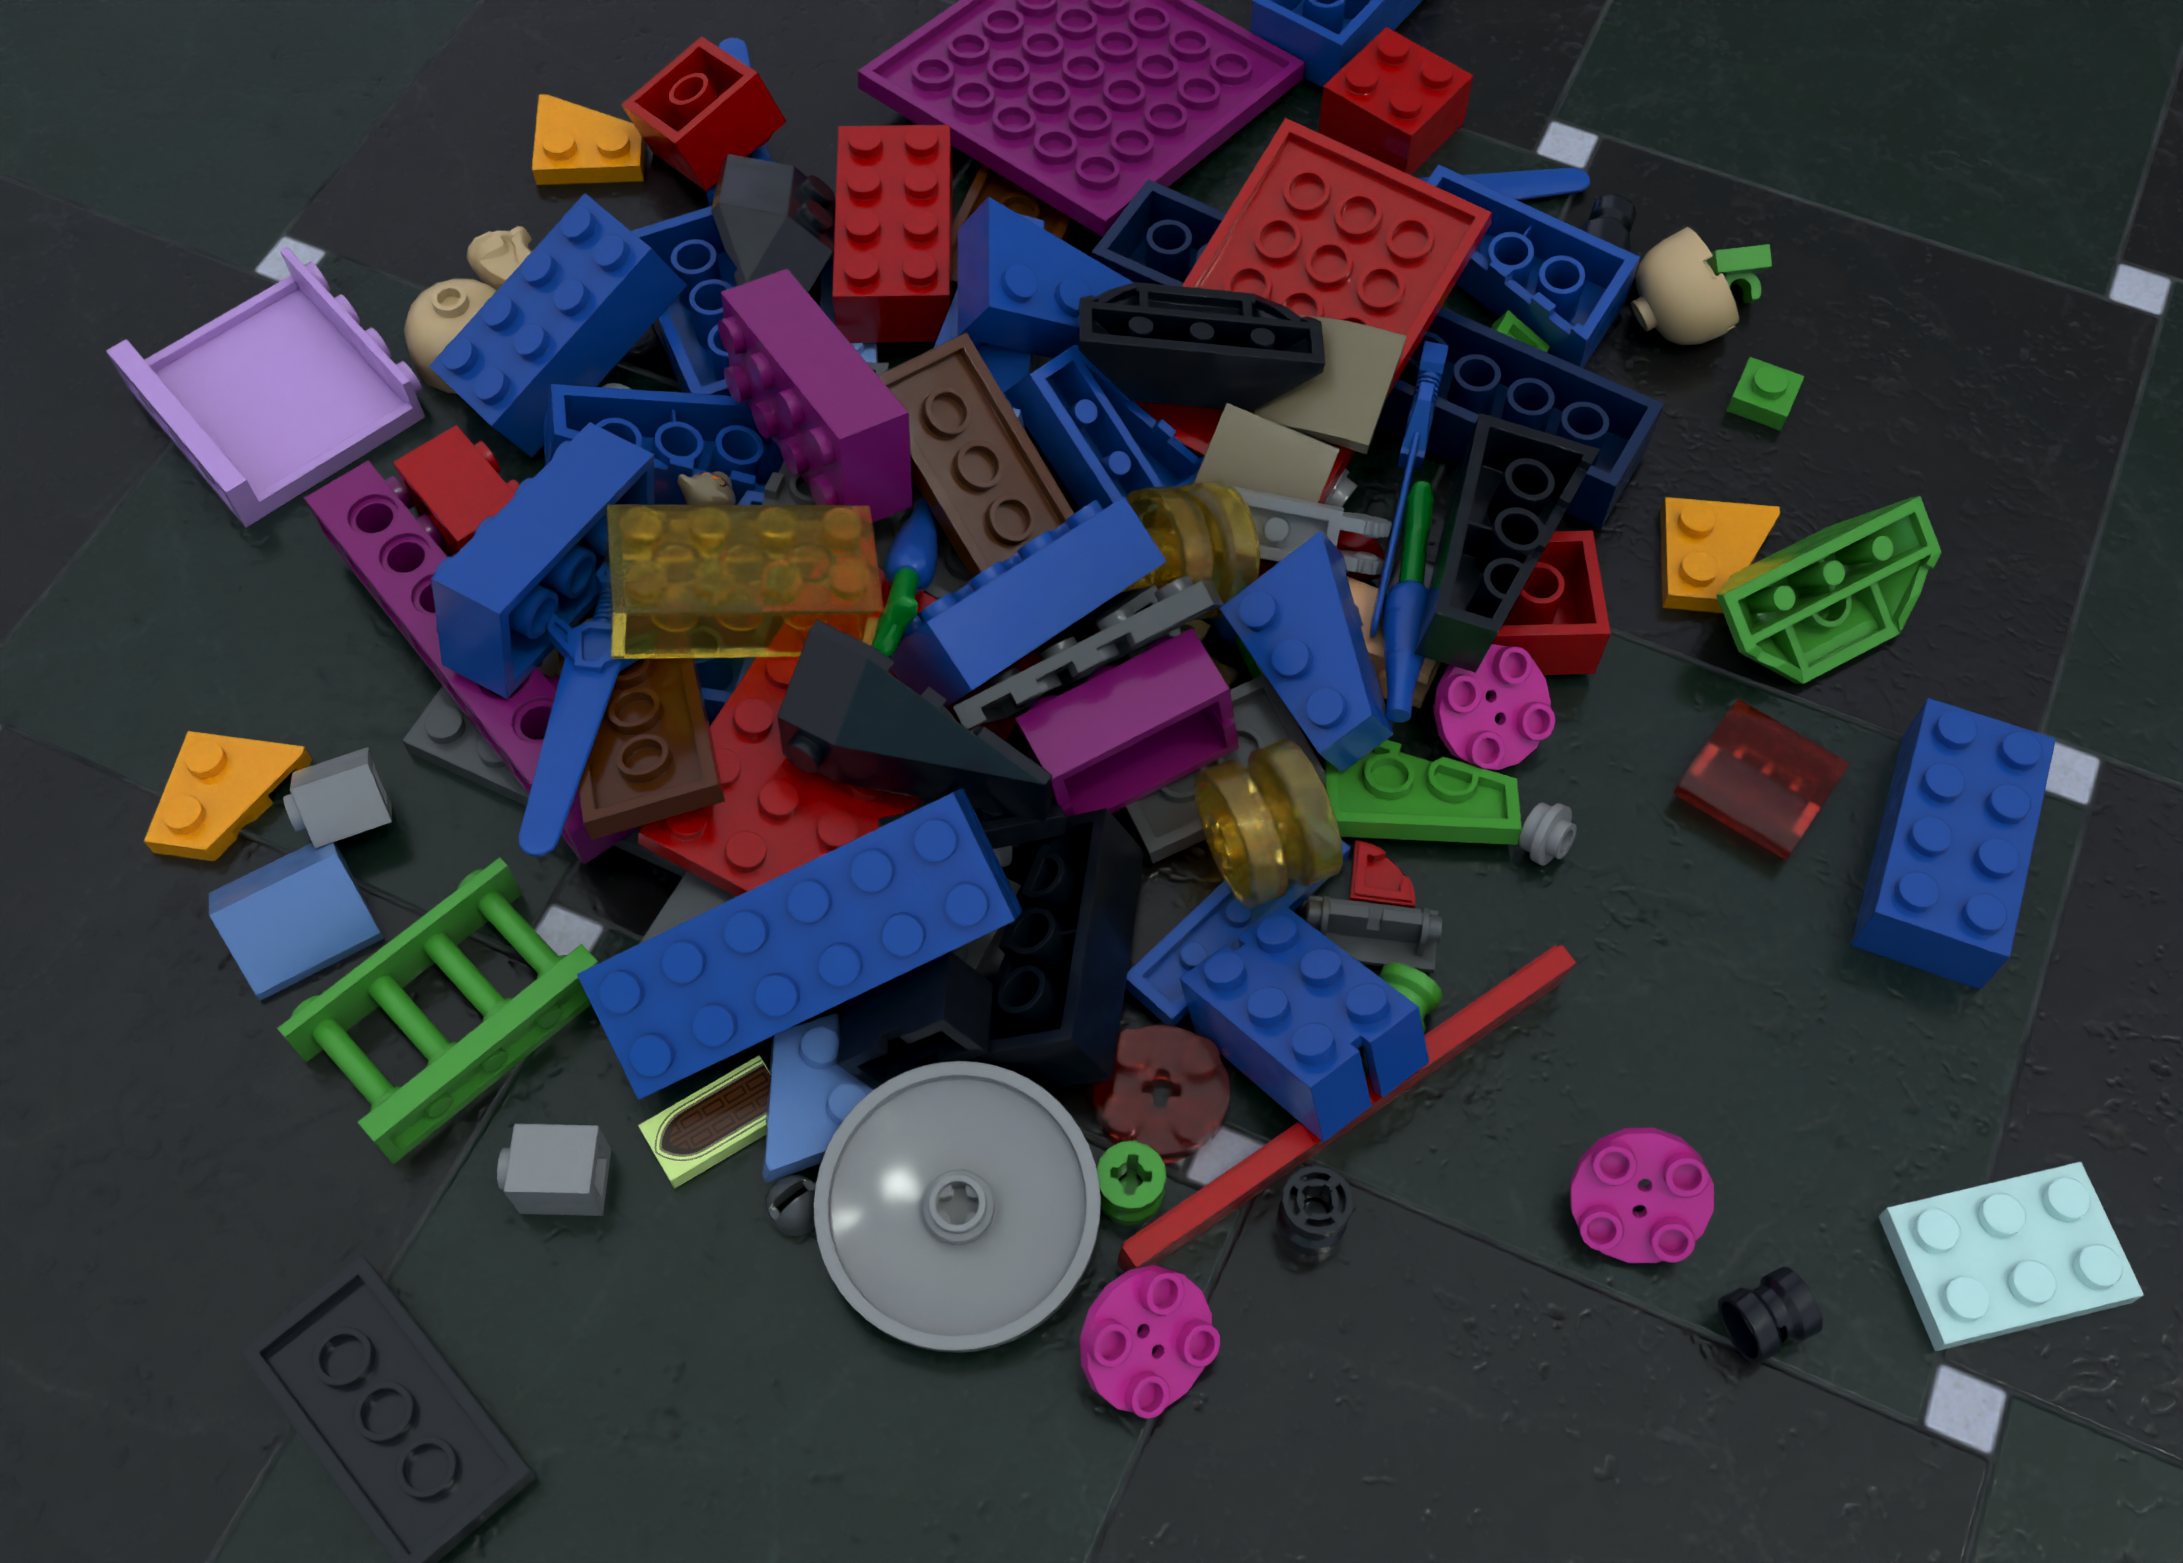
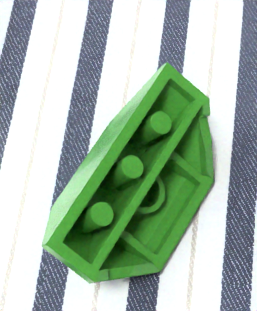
(1832, 591)

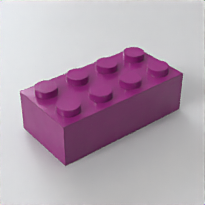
(816, 396)

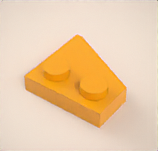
(584, 146)
(1705, 546)
(217, 791)

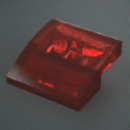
(1761, 778)

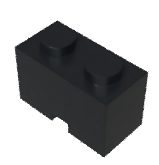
(916, 1021)

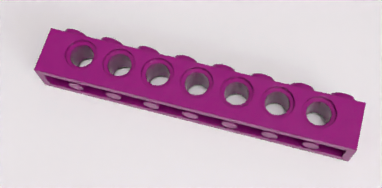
(395, 562)

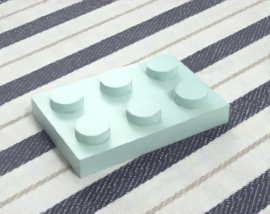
(2009, 1256)

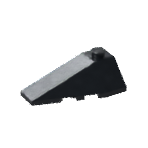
(879, 734)

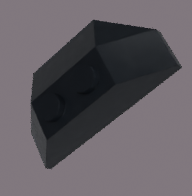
(773, 219)
(1198, 345)

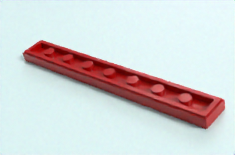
(1299, 1144)

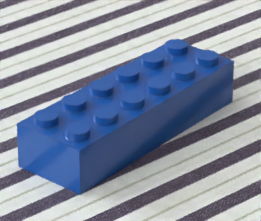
(801, 944)

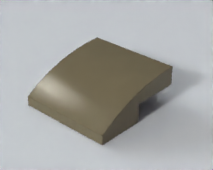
(1351, 391)
(1266, 457)

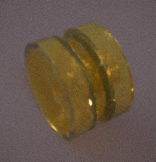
(1201, 534)
(1268, 823)

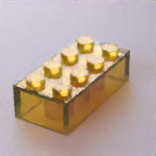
(737, 578)

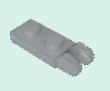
(1289, 522)

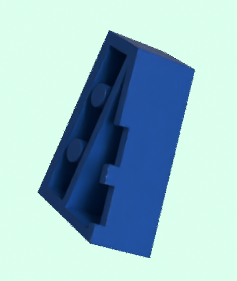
(1023, 283)
(1096, 434)
(1313, 650)

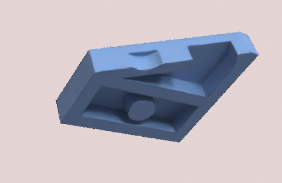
(806, 1096)

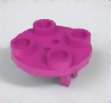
(1516, 694)
(1675, 1200)
(1122, 1362)

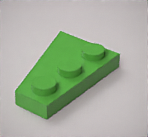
(1423, 800)

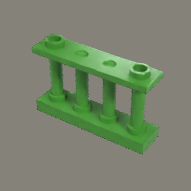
(454, 1070)

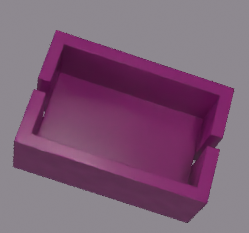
(1132, 727)

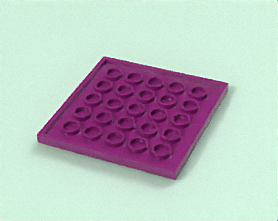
(1083, 92)

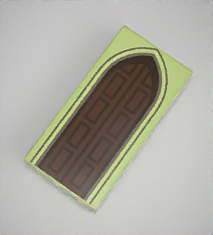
(710, 1123)

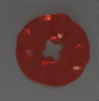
(1189, 1065)

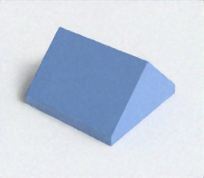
(293, 918)

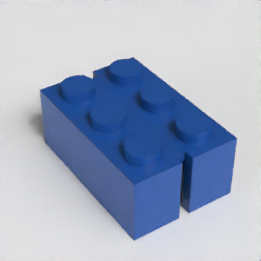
(1293, 1018)

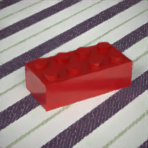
(893, 233)

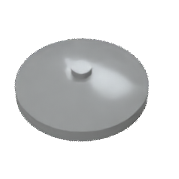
(957, 1206)

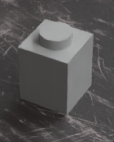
(338, 798)
(555, 1169)

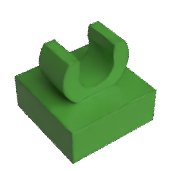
(1741, 267)

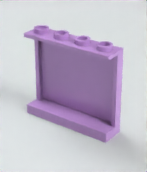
(275, 392)

